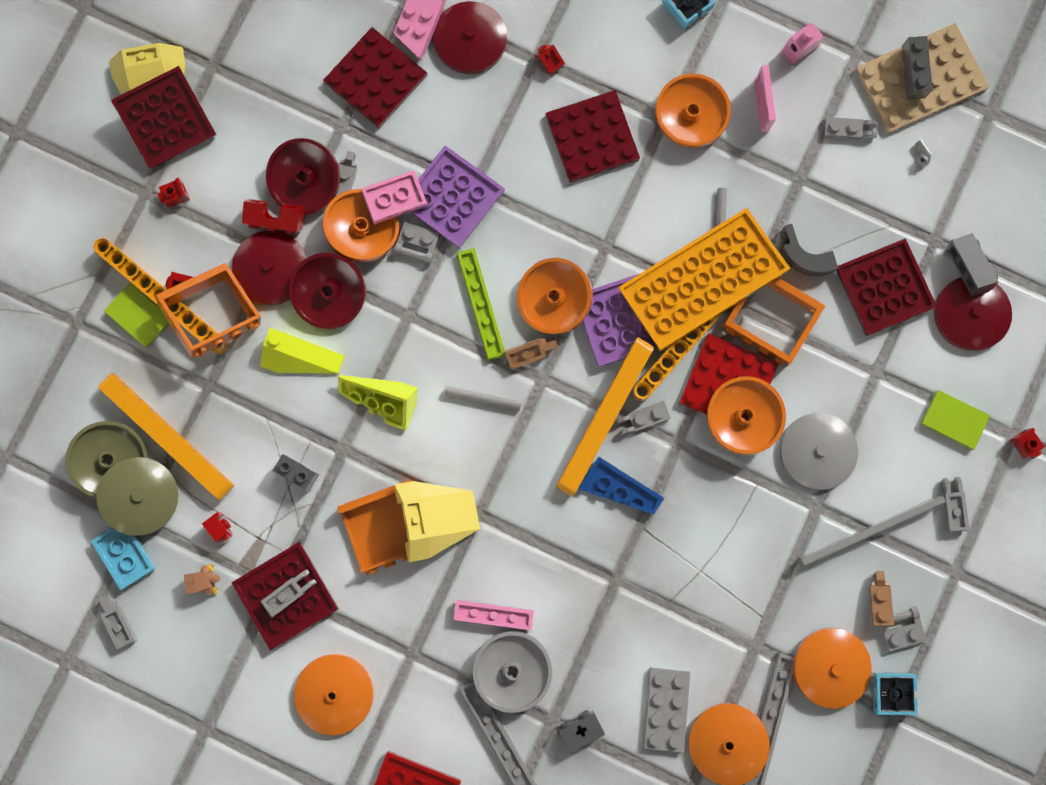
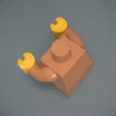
(202, 581)

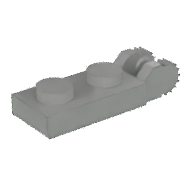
(849, 128)
(644, 417)
(955, 506)
(286, 594)

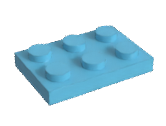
(123, 557)

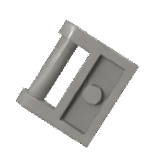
(420, 238)
(904, 635)

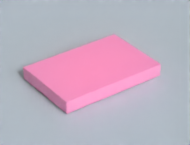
(765, 99)
(394, 197)

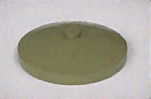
(97, 450)
(137, 496)

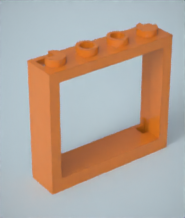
(200, 283)
(765, 348)

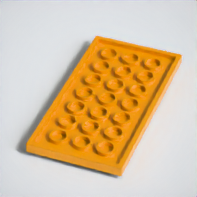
(703, 279)

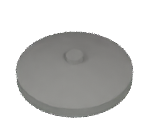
(818, 451)
(512, 671)

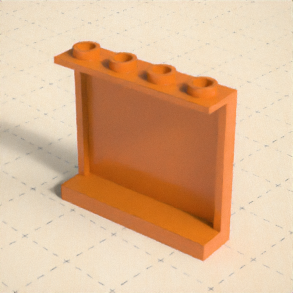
(376, 529)

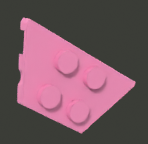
(418, 24)

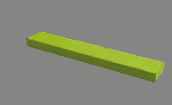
(481, 304)

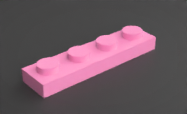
(493, 615)

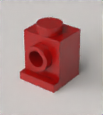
(177, 197)
(1022, 440)
(218, 528)

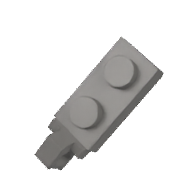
(348, 172)
(116, 623)

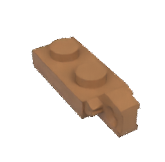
(529, 352)
(881, 601)

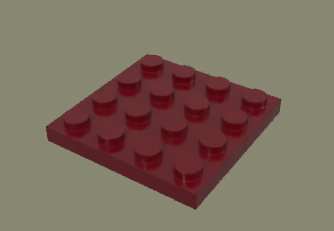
(375, 77)
(164, 117)
(592, 136)
(885, 287)
(299, 615)

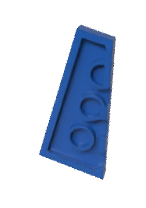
(614, 484)

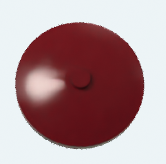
(470, 37)
(303, 175)
(265, 266)
(327, 290)
(972, 321)

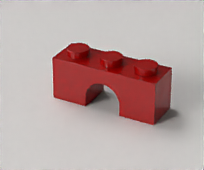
(257, 215)

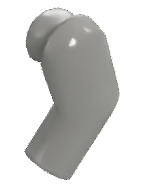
(925, 153)

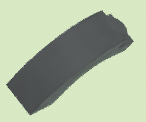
(803, 261)

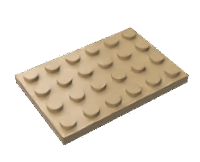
(953, 77)

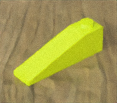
(294, 355)
(386, 398)

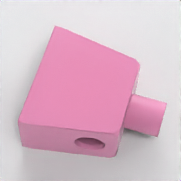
(805, 41)

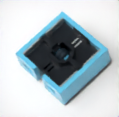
(688, 10)
(894, 693)

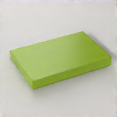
(137, 315)
(955, 419)

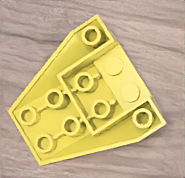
(142, 63)
(435, 517)

